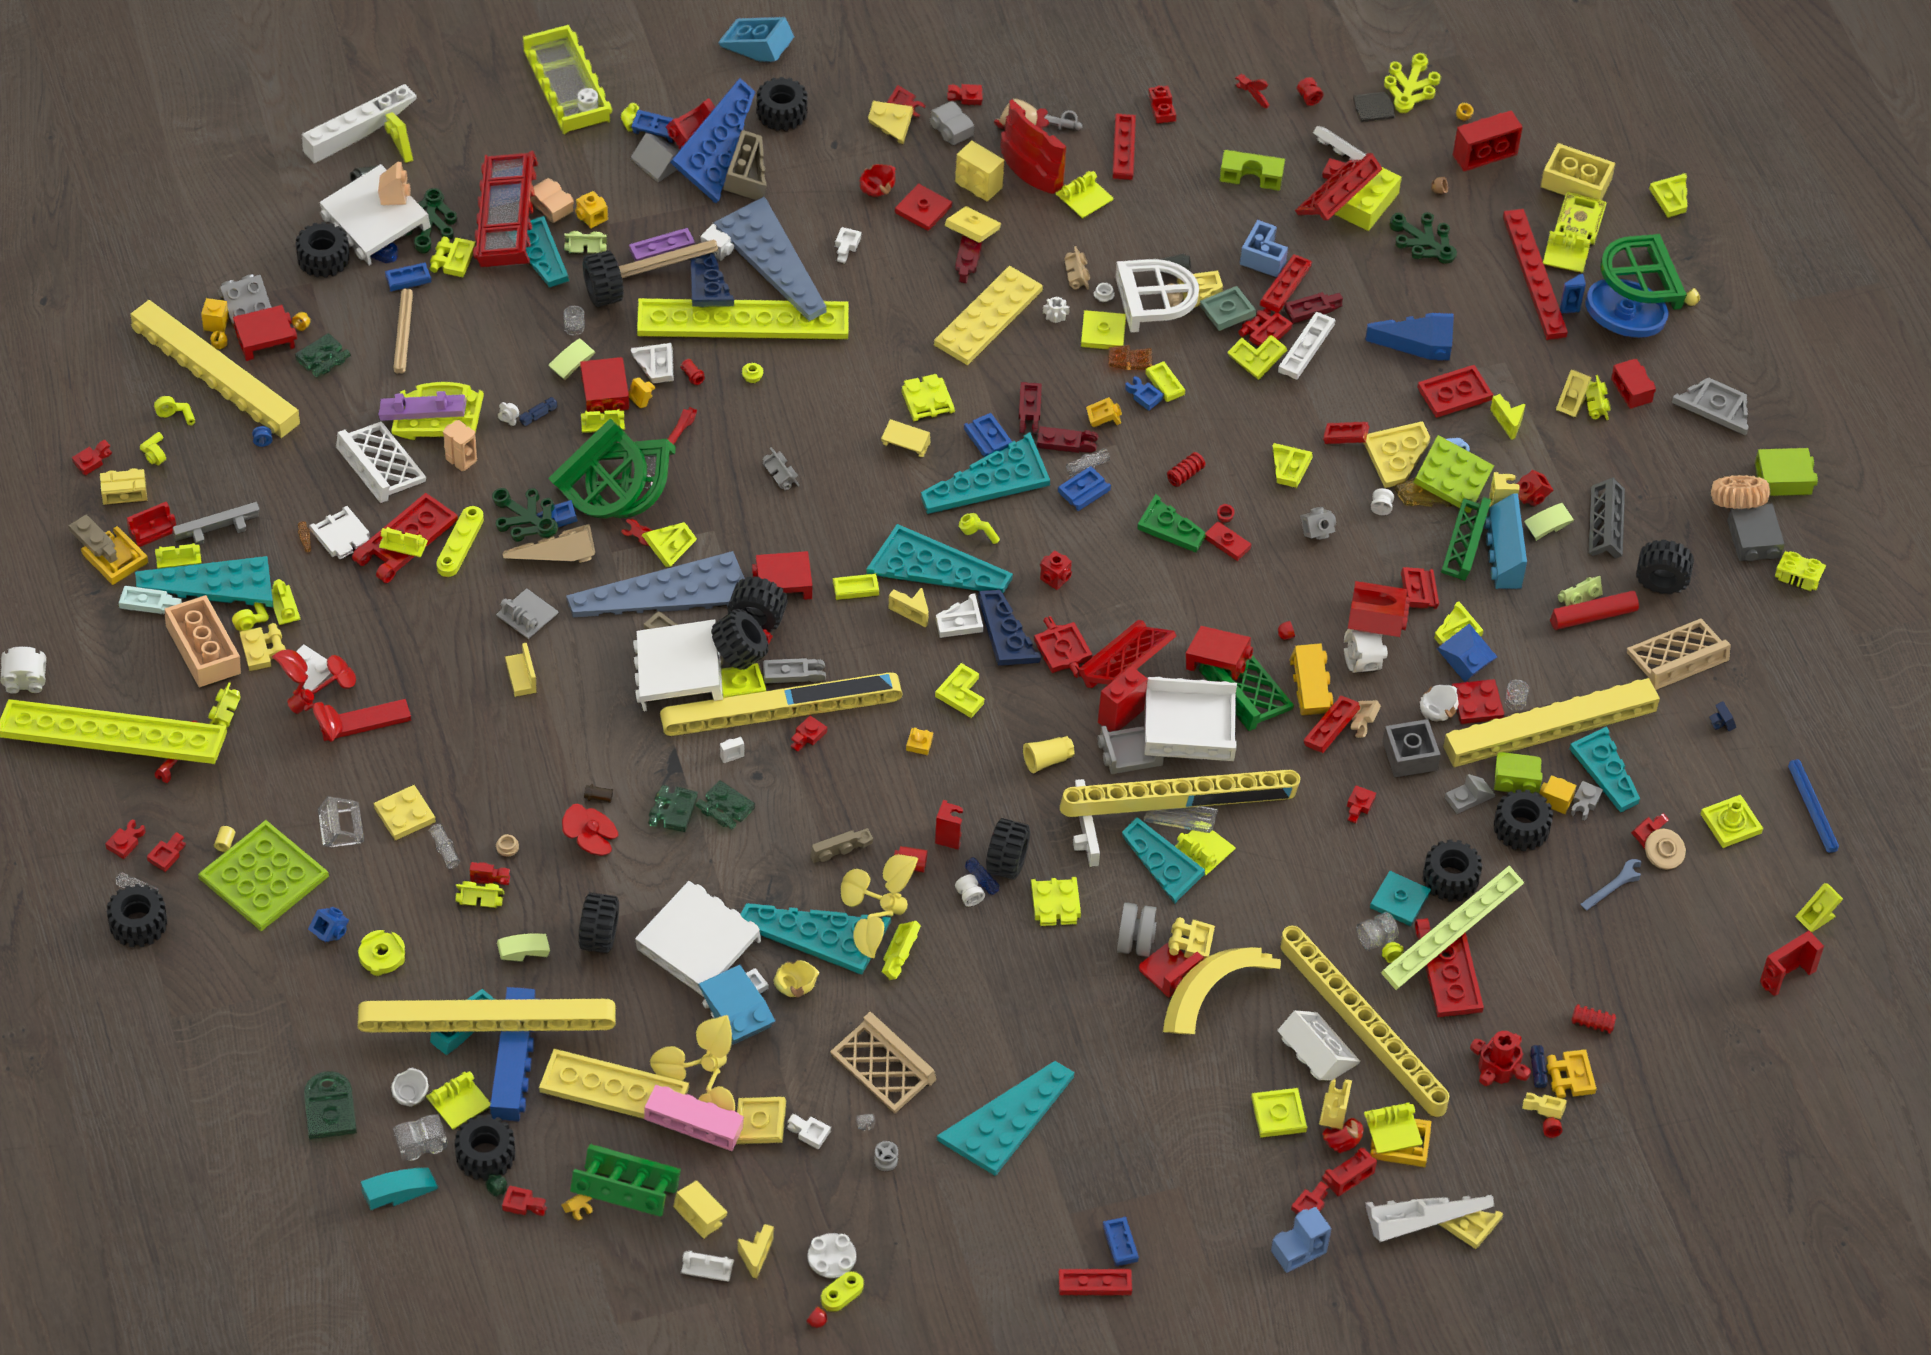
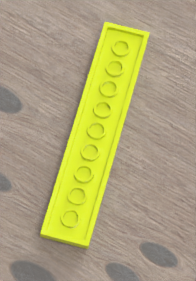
(742, 320)
(112, 731)

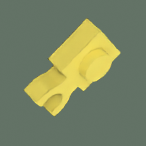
(1546, 1106)

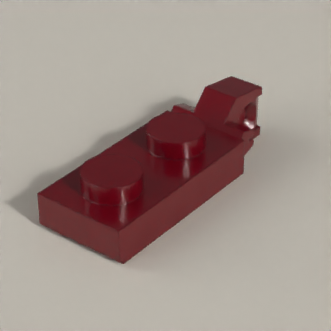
(967, 257)
(1306, 307)

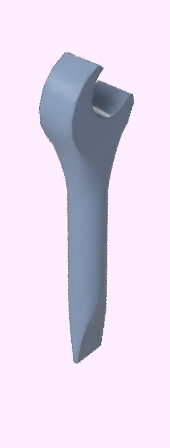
(1625, 876)

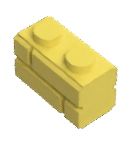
(123, 486)

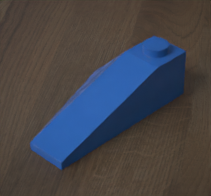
(1422, 337)

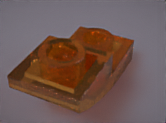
(1125, 358)

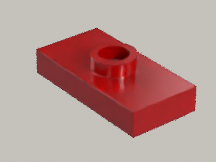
(1346, 432)
(1227, 541)

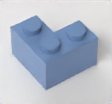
(1262, 252)
(1304, 1242)

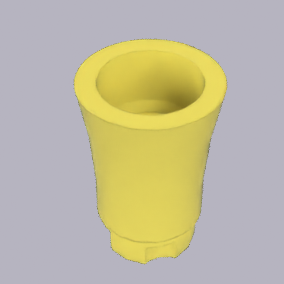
(1047, 753)

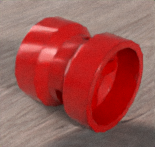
(1310, 91)

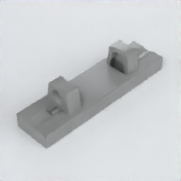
(234, 516)

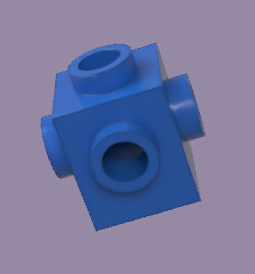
(329, 924)

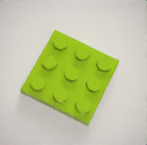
(1453, 473)

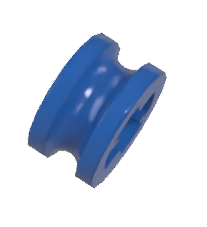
(262, 436)

